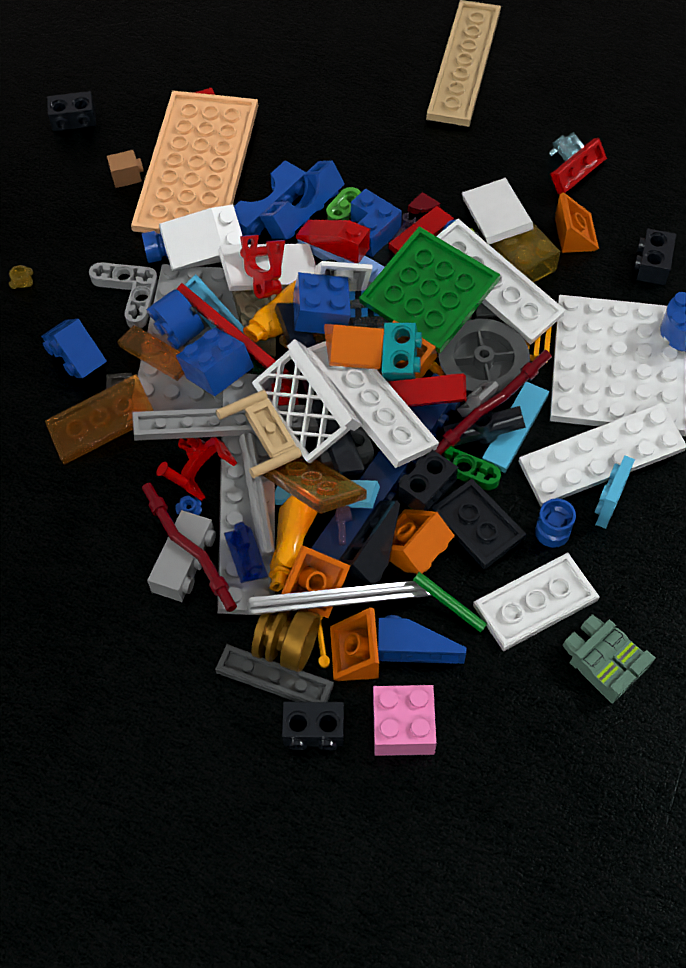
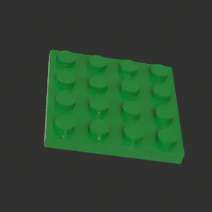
(430, 287)

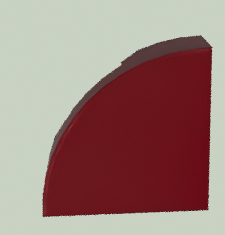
(422, 204)

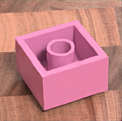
(404, 720)

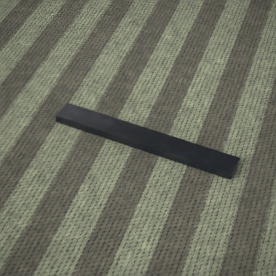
(344, 451)

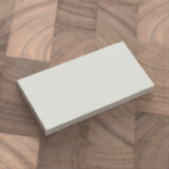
(497, 211)
(295, 259)
(535, 601)

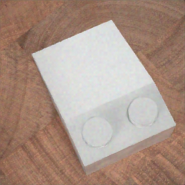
(197, 236)
(357, 274)

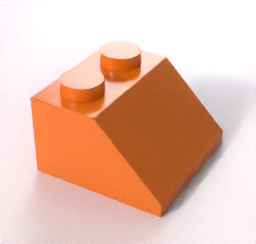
(418, 540)

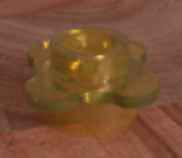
(20, 277)

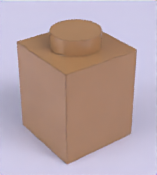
(125, 168)

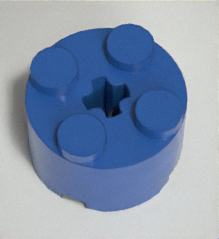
(175, 319)
(674, 322)

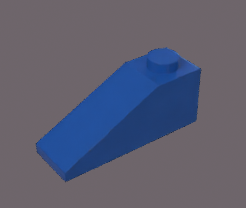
(409, 642)

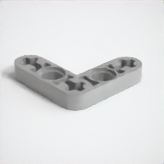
(137, 287)

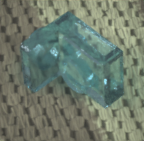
(567, 146)

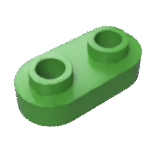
(341, 206)

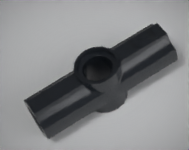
(491, 425)

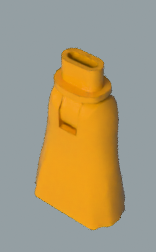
(265, 321)
(292, 526)

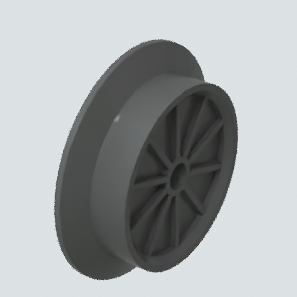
(485, 353)

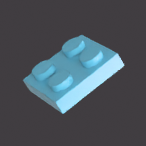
(613, 490)

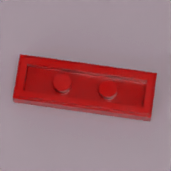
(578, 166)
(432, 222)
(431, 390)

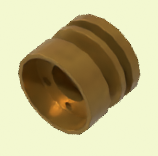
(289, 636)

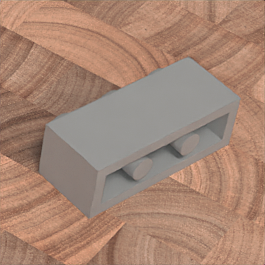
(175, 567)

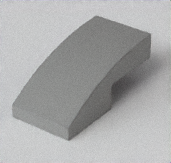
(477, 397)

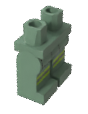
(607, 658)

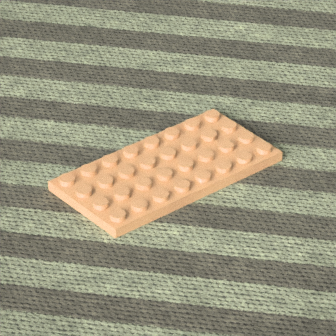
(195, 157)

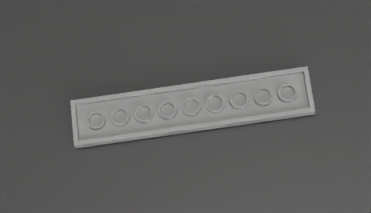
(236, 505)

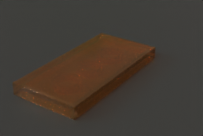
(98, 419)
(316, 485)

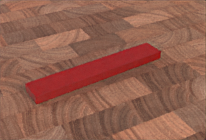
(225, 326)

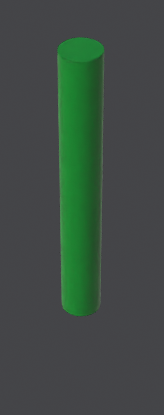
(449, 601)

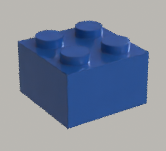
(320, 302)
(215, 361)

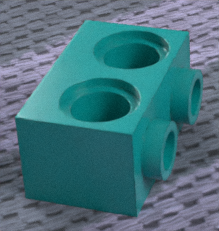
(395, 352)

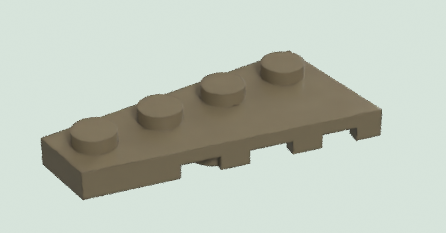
(247, 305)

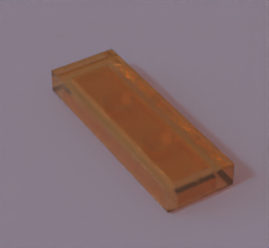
(152, 351)

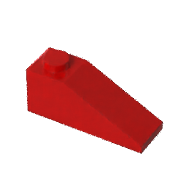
(337, 237)

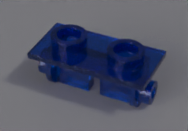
(245, 553)

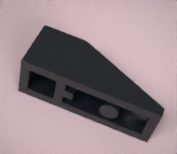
(372, 545)

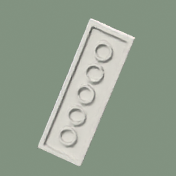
(515, 296)
(379, 409)
(590, 456)

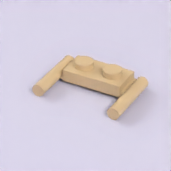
(268, 428)

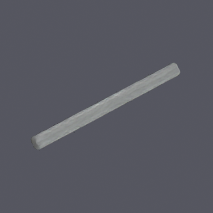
(334, 597)

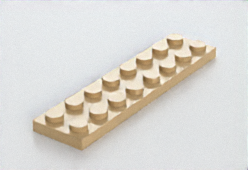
(464, 63)

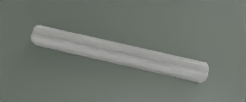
(257, 496)

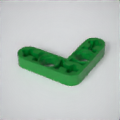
(484, 469)

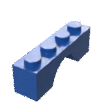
(321, 184)
(287, 186)

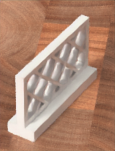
(325, 391)

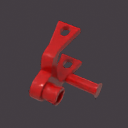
(264, 282)
(198, 453)

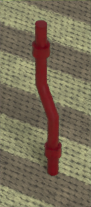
(527, 372)
(217, 583)

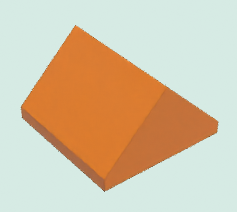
(574, 226)
(354, 346)
(313, 573)
(355, 647)

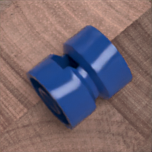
(154, 246)
(555, 522)

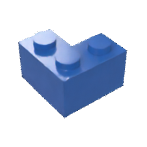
(377, 215)
(75, 347)

